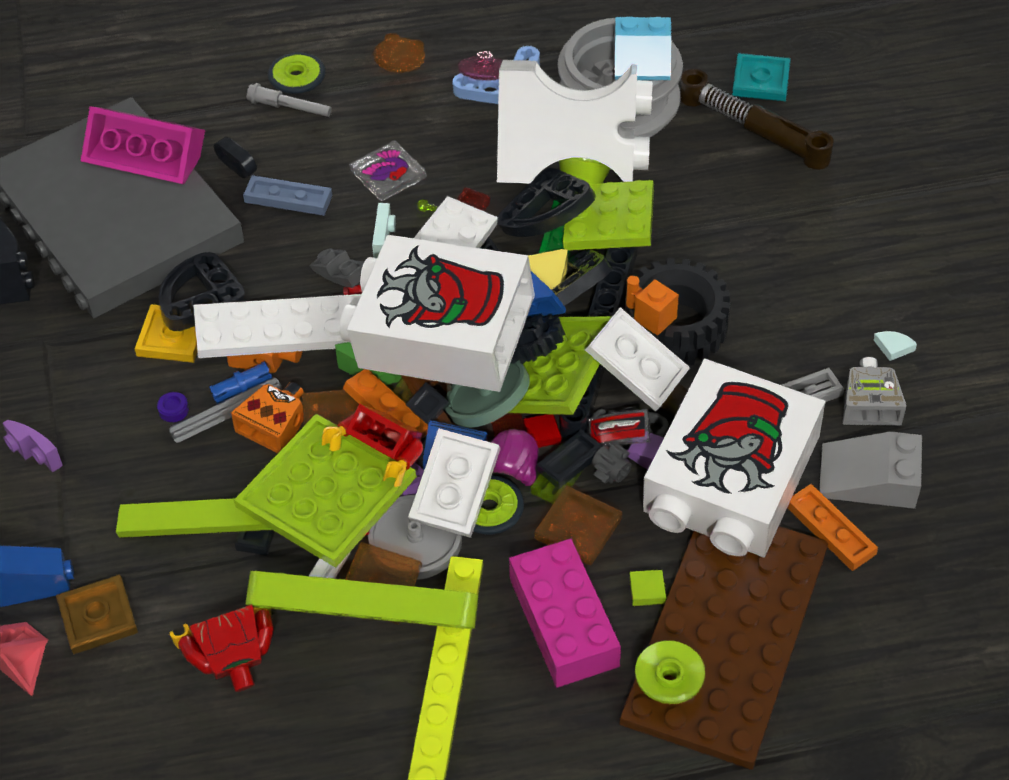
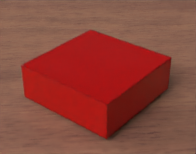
(543, 429)

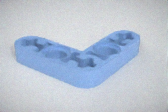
(471, 93)

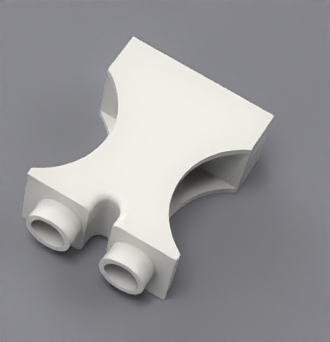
(552, 122)

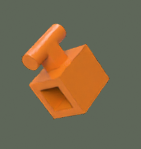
(653, 305)

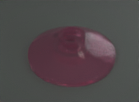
(481, 67)

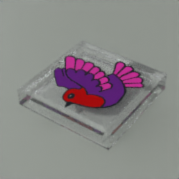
(388, 170)

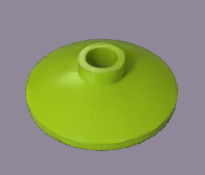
(670, 659)

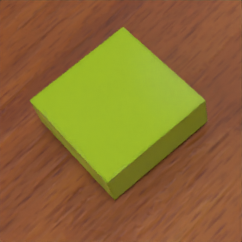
(647, 587)

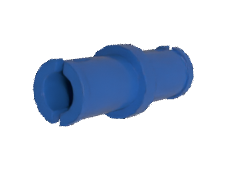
(240, 382)

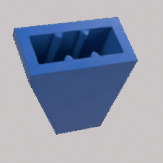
(32, 574)

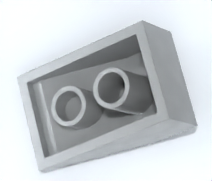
(873, 469)

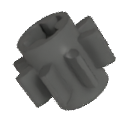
(611, 463)

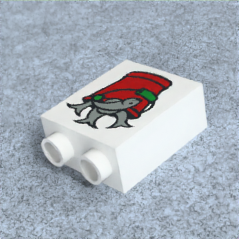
(440, 312)
(732, 459)

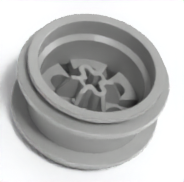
(589, 64)

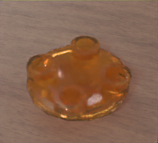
(399, 53)

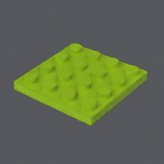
(565, 373)
(322, 495)

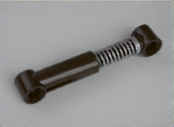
(812, 146)

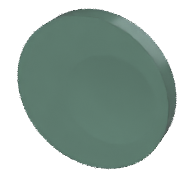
(479, 407)

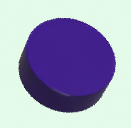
(172, 407)

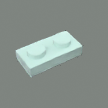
(384, 225)

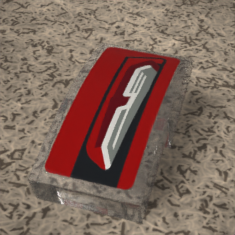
(621, 428)

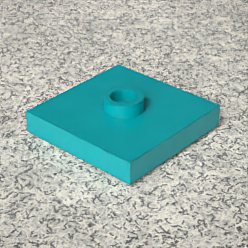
(761, 77)

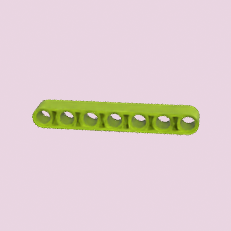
(362, 599)

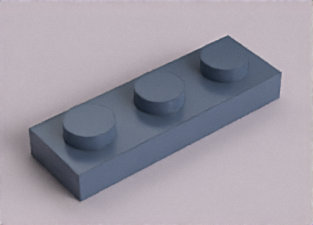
(287, 195)

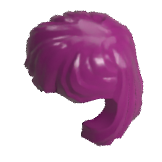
(517, 455)

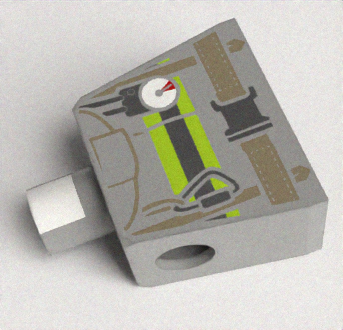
(873, 396)

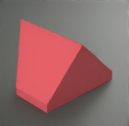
(21, 654)

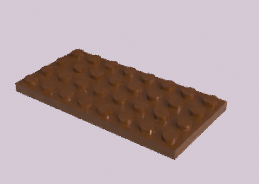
(744, 627)

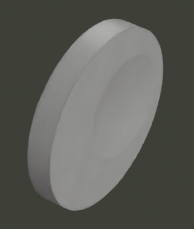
(414, 540)

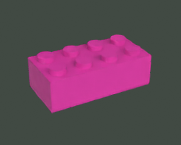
(564, 613)

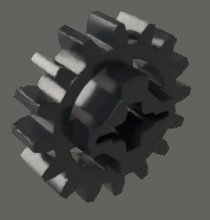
(538, 338)

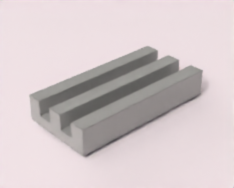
(825, 391)

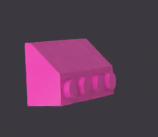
(141, 145)

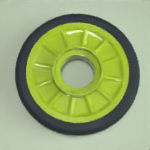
(282, 80)
(507, 511)

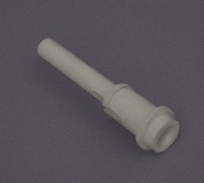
(275, 98)

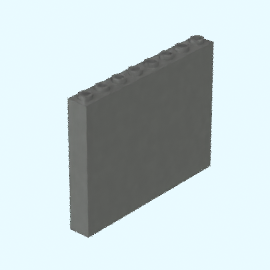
(109, 227)

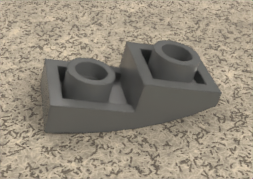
(338, 267)

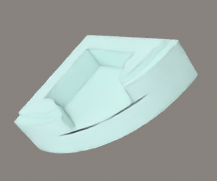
(894, 344)

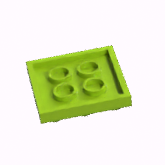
(615, 219)

